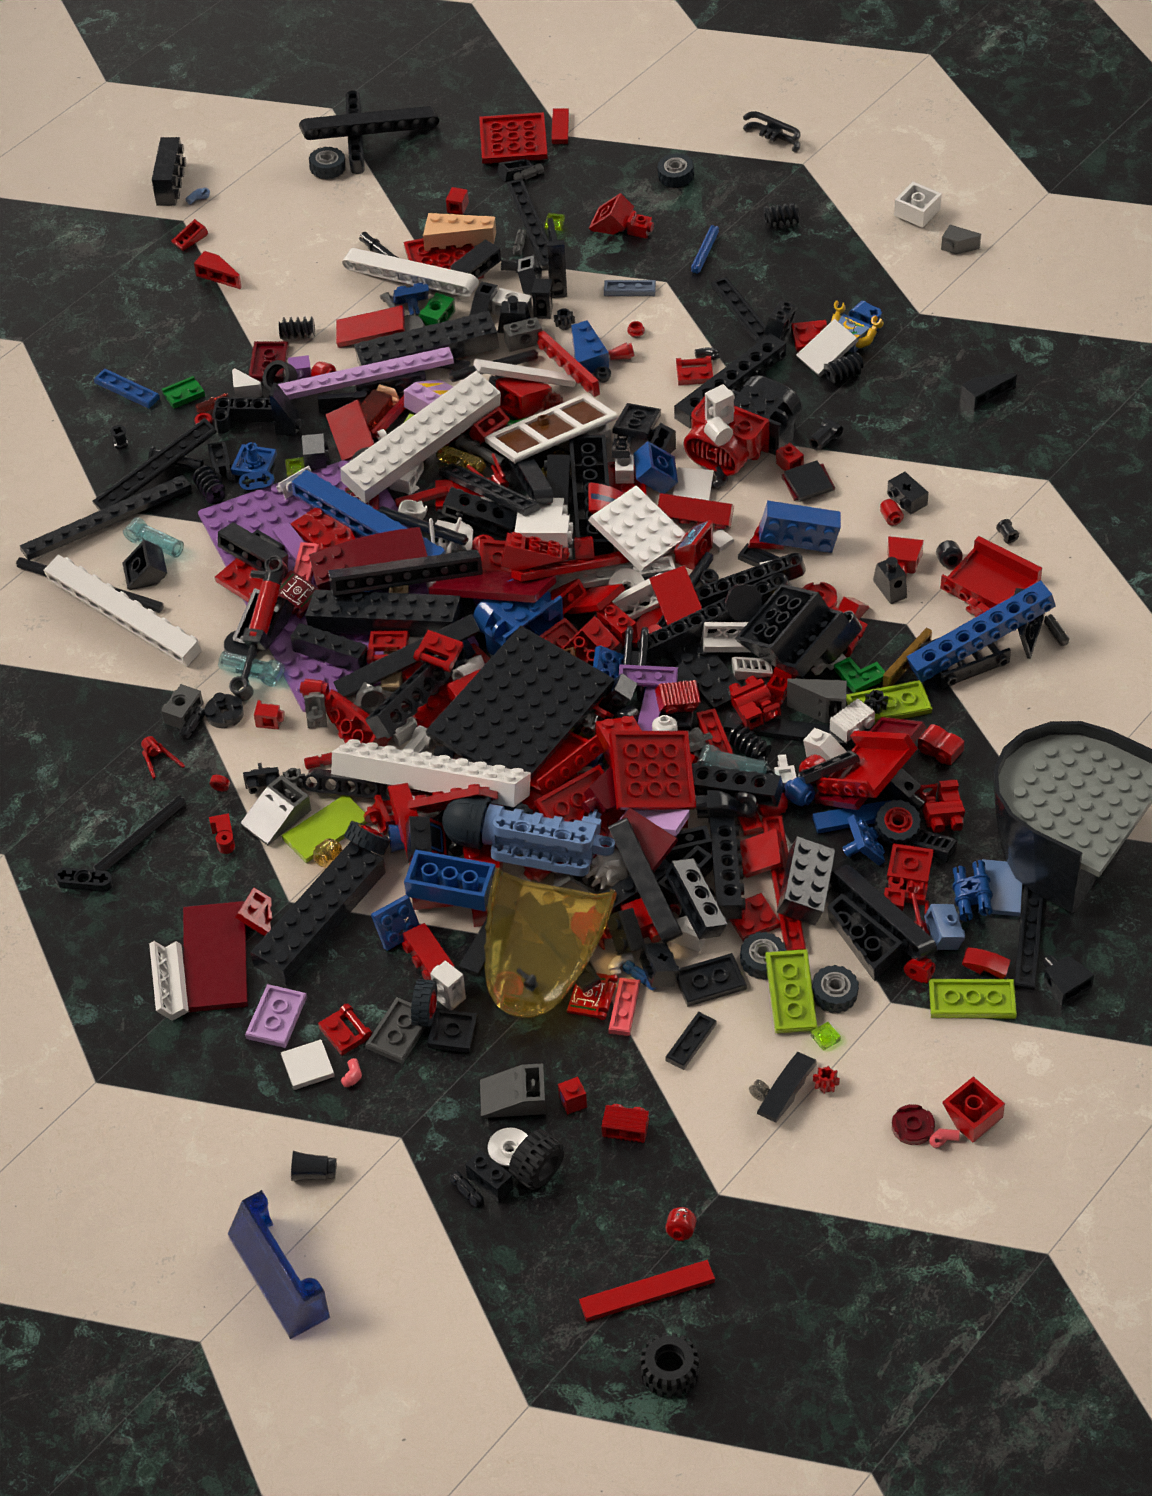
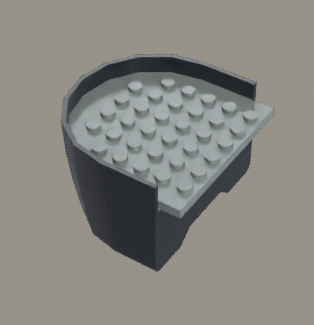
(1068, 804)

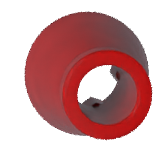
(623, 351)

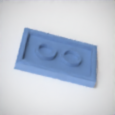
(1005, 888)

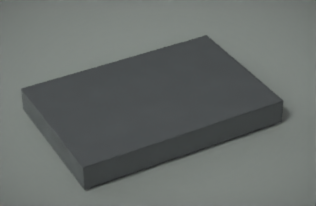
(395, 1033)

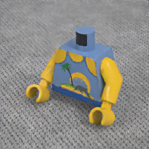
(862, 331)

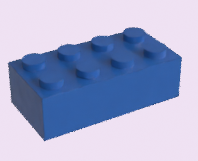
(799, 526)
(449, 880)

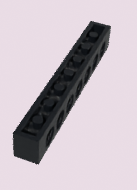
(735, 375)
(413, 694)

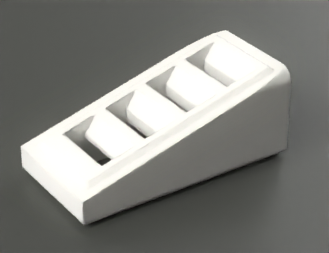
(742, 664)

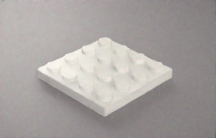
(637, 528)

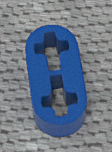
(256, 475)

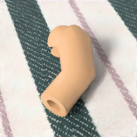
(390, 391)

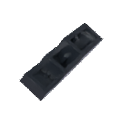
(786, 1086)

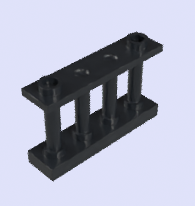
(976, 667)

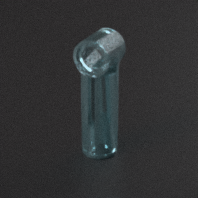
(138, 531)
(267, 672)
(714, 756)

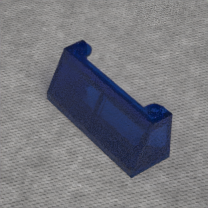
(294, 1302)

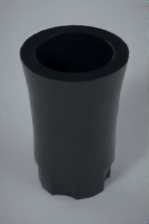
(312, 1167)

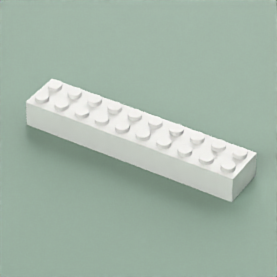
(420, 436)
(427, 772)

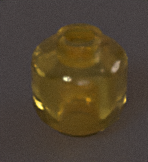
(326, 852)

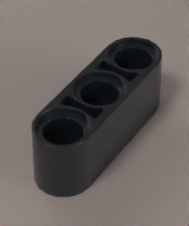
(843, 640)

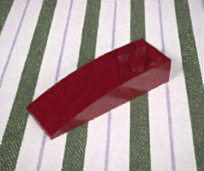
(367, 550)

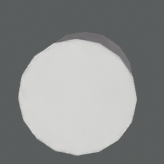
(718, 431)

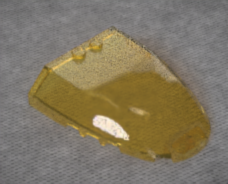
(543, 933)

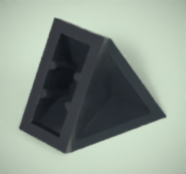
(663, 437)

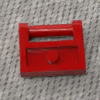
(694, 375)
(385, 642)
(441, 646)
(340, 1034)

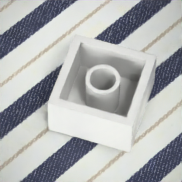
(917, 204)

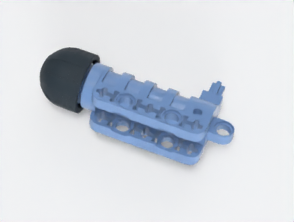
(540, 839)

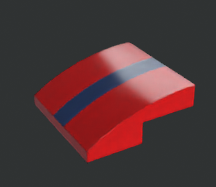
(601, 496)

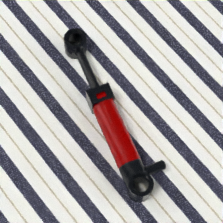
(256, 635)

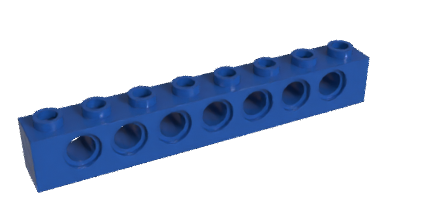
(981, 631)

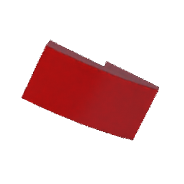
(985, 960)

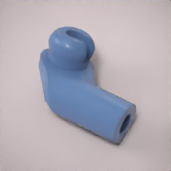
(198, 194)

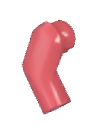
(353, 1075)
(943, 1135)

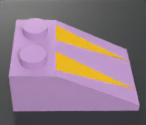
(423, 393)

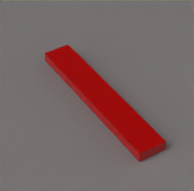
(646, 1290)

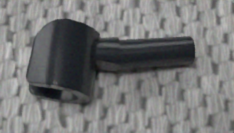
(530, 983)

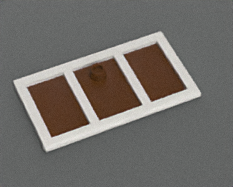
(550, 427)

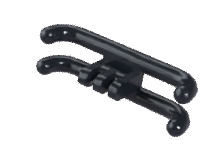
(773, 129)
(636, 657)

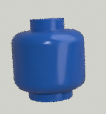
(799, 792)

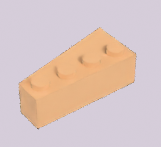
(457, 230)

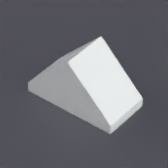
(245, 385)

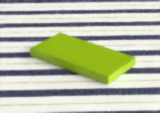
(904, 700)
(327, 823)
(791, 991)
(972, 998)

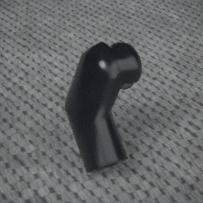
(707, 351)
(721, 478)

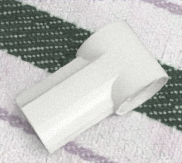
(471, 665)
(420, 740)

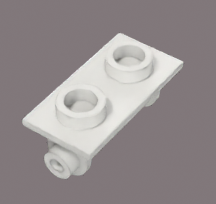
(286, 485)

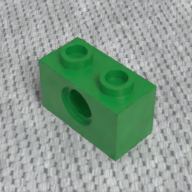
(438, 310)

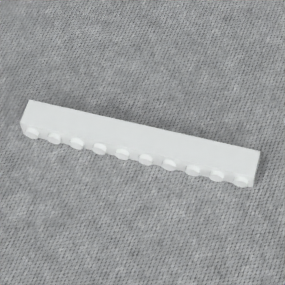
(123, 610)

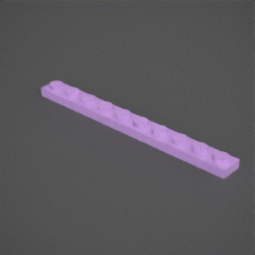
(367, 373)

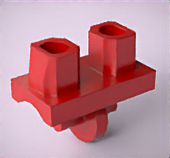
(379, 814)

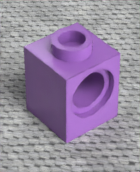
(301, 365)

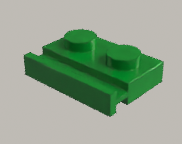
(183, 392)

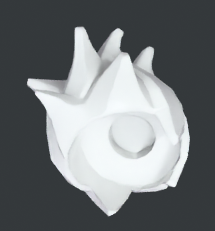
(608, 869)

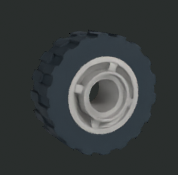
(327, 162)
(675, 170)
(755, 946)
(838, 978)

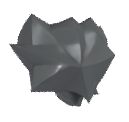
(370, 697)

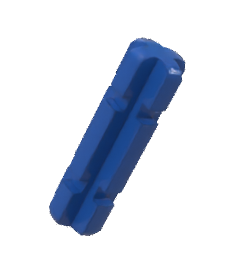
(637, 973)

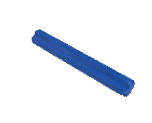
(704, 249)

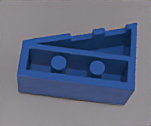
(588, 347)

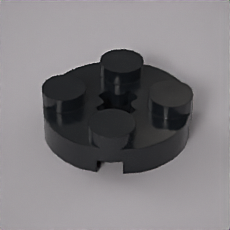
(224, 701)

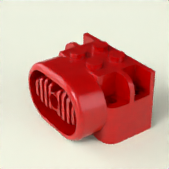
(747, 442)

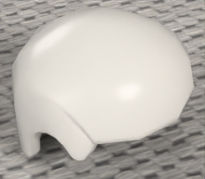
(413, 508)

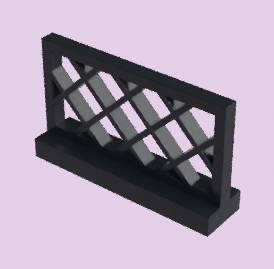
(556, 262)

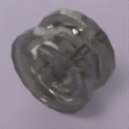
(759, 1090)

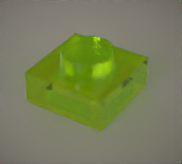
(558, 220)
(294, 465)
(825, 1036)

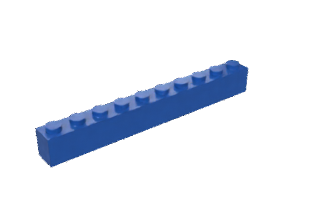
(348, 509)

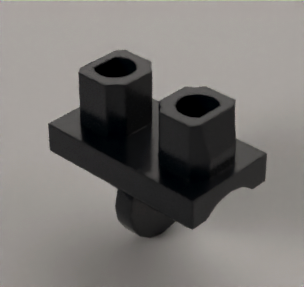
(259, 778)

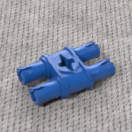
(972, 890)

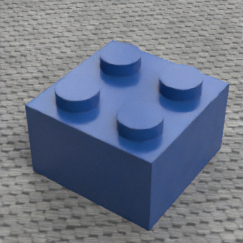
(655, 467)

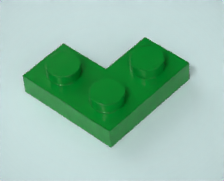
(858, 678)

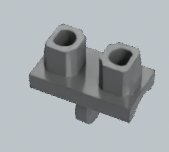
(315, 709)
(697, 740)

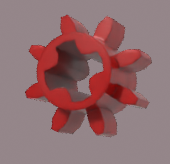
(826, 1079)

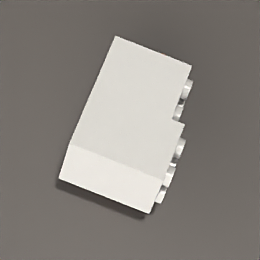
(548, 524)

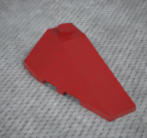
(350, 720)

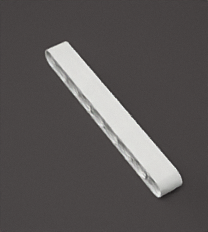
(410, 272)

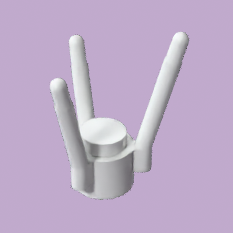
(440, 543)

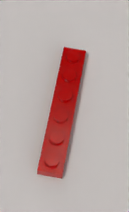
(568, 363)

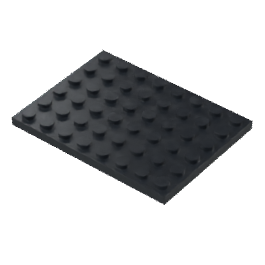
(520, 704)

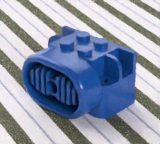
(502, 618)

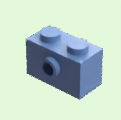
(944, 926)

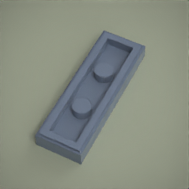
(629, 287)

